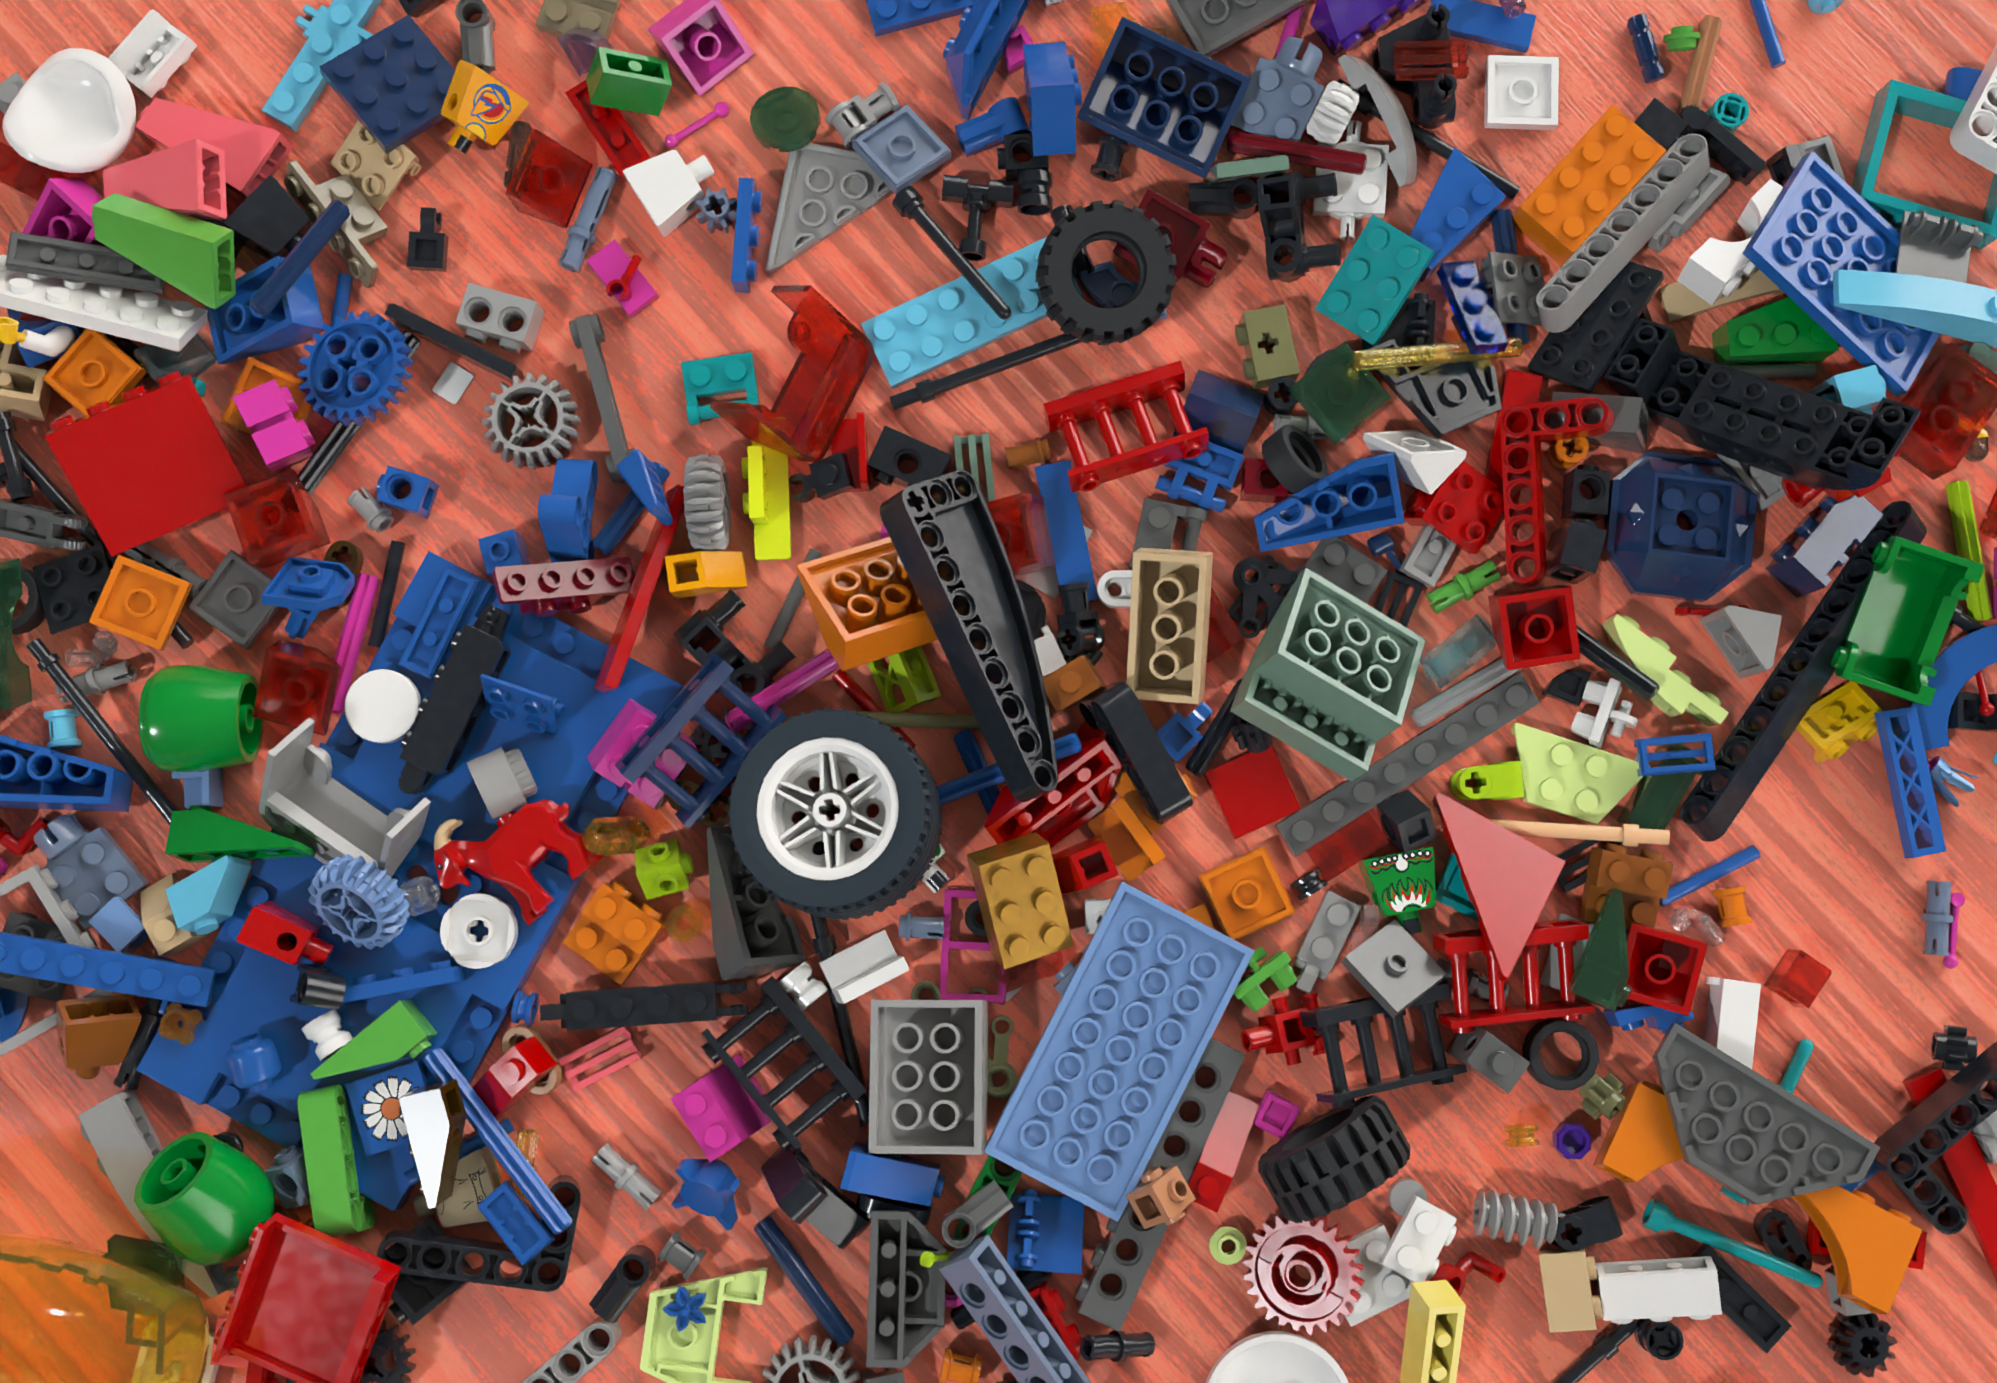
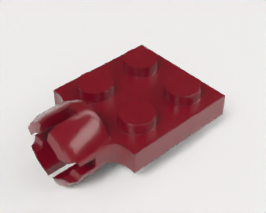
(1187, 237)

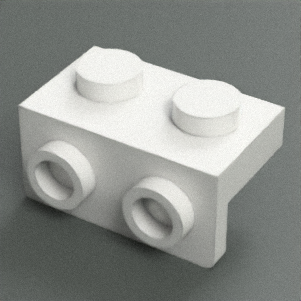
(152, 53)
(1419, 1240)

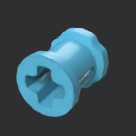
(63, 729)

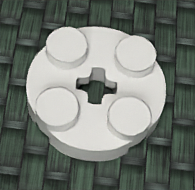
(464, 946)

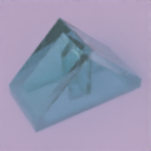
(192, 359)

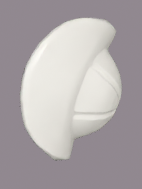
(72, 113)

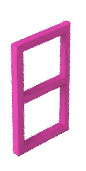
(947, 944)

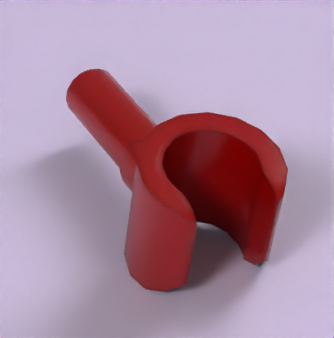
(624, 281)

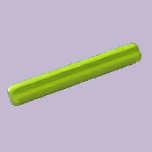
(1968, 547)

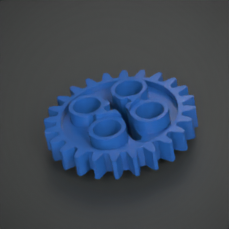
(355, 368)

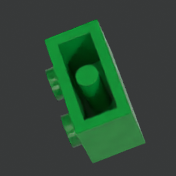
(628, 81)

